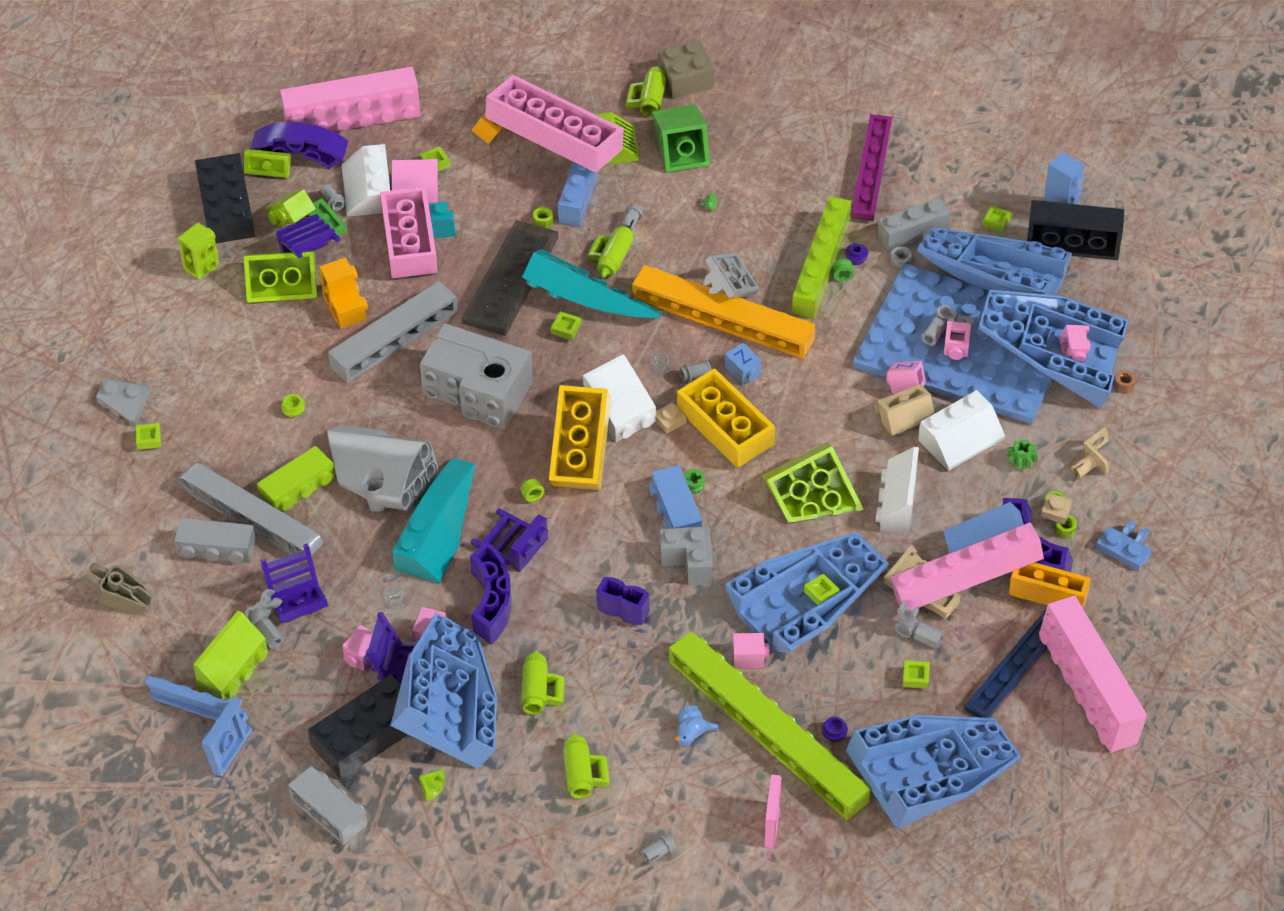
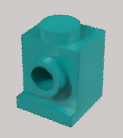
(442, 220)

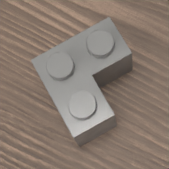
(691, 548)

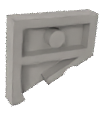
(123, 399)

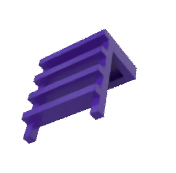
(305, 235)
(525, 546)
(298, 595)
(387, 651)

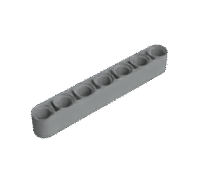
(248, 510)

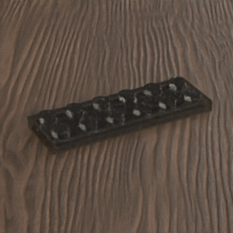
(503, 287)

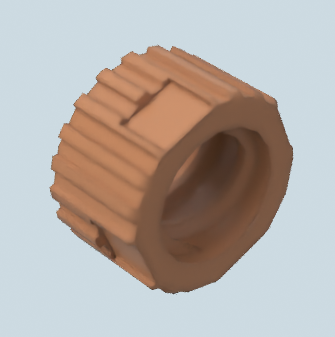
(1121, 386)

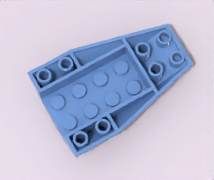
(997, 261)
(772, 593)

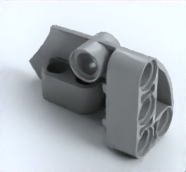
(382, 467)

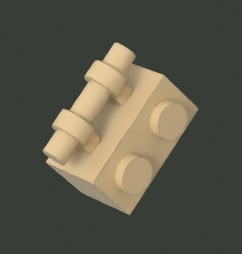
(905, 409)

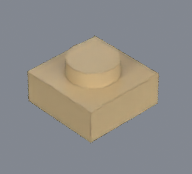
(670, 418)
(1056, 508)

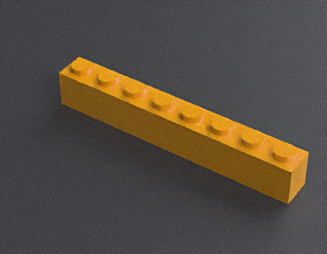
(718, 311)

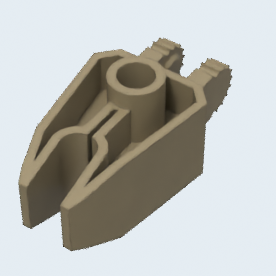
(118, 588)

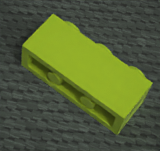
(296, 479)

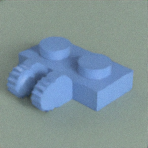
(1124, 548)

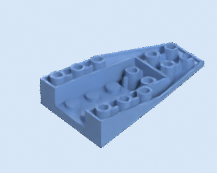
(1032, 327)
(448, 693)
(929, 762)

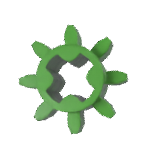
(1022, 454)

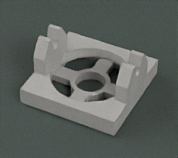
(735, 271)

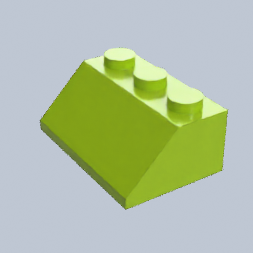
(280, 276)
(230, 658)

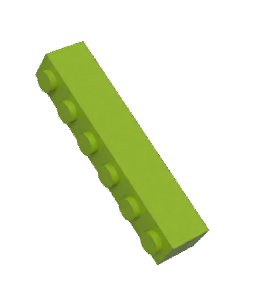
(821, 257)

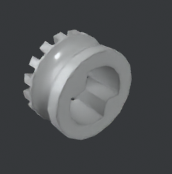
(896, 252)

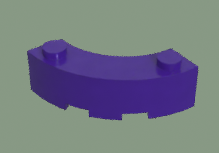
(301, 138)
(1054, 555)
(495, 608)

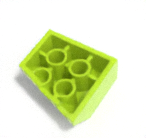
(812, 486)

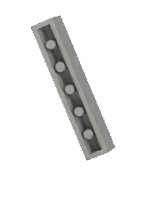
(392, 331)

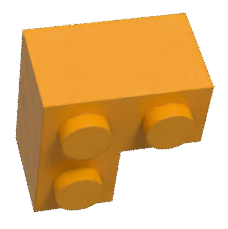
(343, 293)

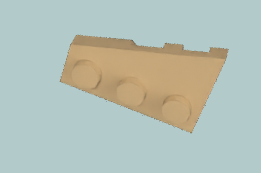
(910, 560)

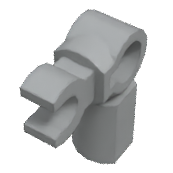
(939, 324)
(259, 615)
(908, 625)

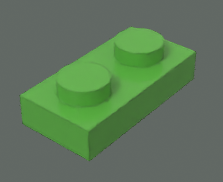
(329, 216)

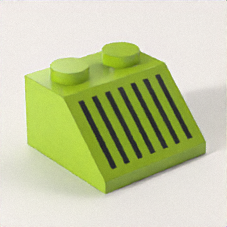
(629, 149)

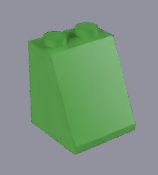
(681, 138)

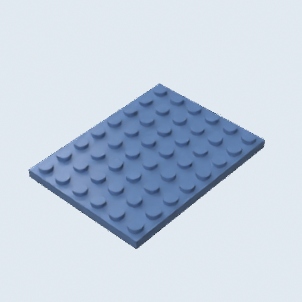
(991, 369)

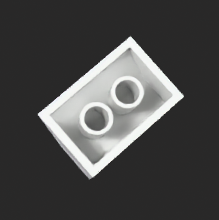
(364, 178)
(961, 430)
(898, 493)

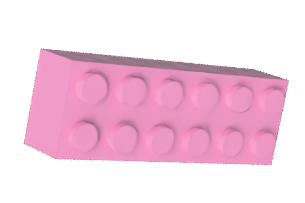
(354, 100)
(554, 123)
(1092, 674)

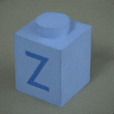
(742, 364)

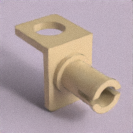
(1092, 456)

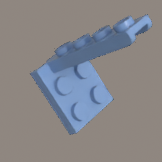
(230, 726)

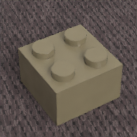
(686, 69)

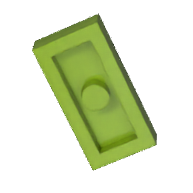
(267, 163)

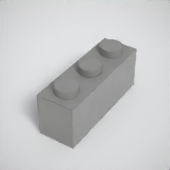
(912, 224)
(215, 540)
(328, 804)

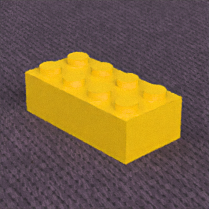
(726, 418)
(580, 437)

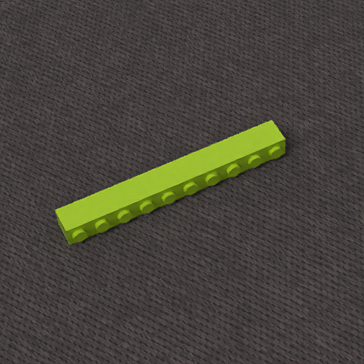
(770, 725)

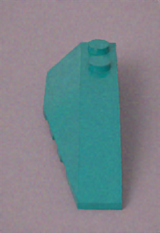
(573, 283)
(436, 524)

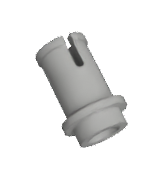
(333, 199)
(632, 215)
(694, 371)
(658, 849)

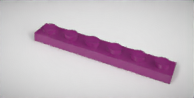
(871, 167)

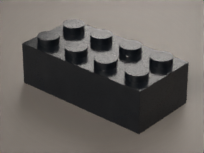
(225, 197)
(1077, 228)
(358, 729)

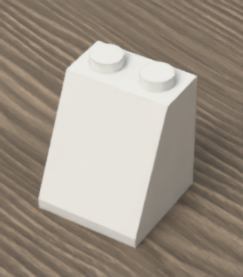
(630, 403)

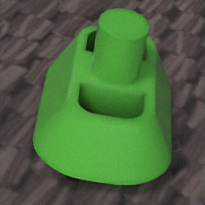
(710, 203)

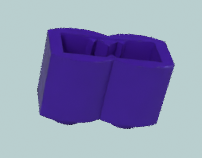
(621, 600)

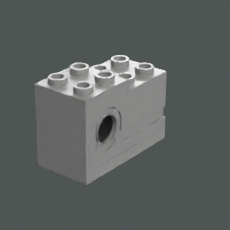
(477, 375)

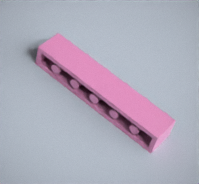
(968, 567)

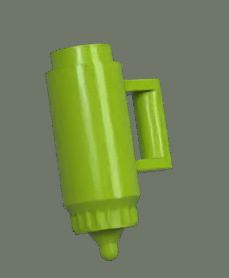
(651, 92)
(614, 251)
(534, 685)
(578, 768)

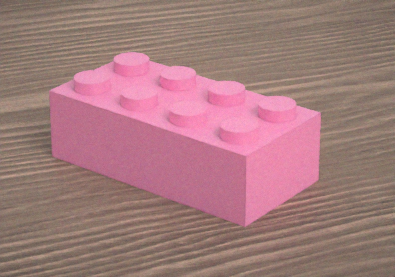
(408, 232)

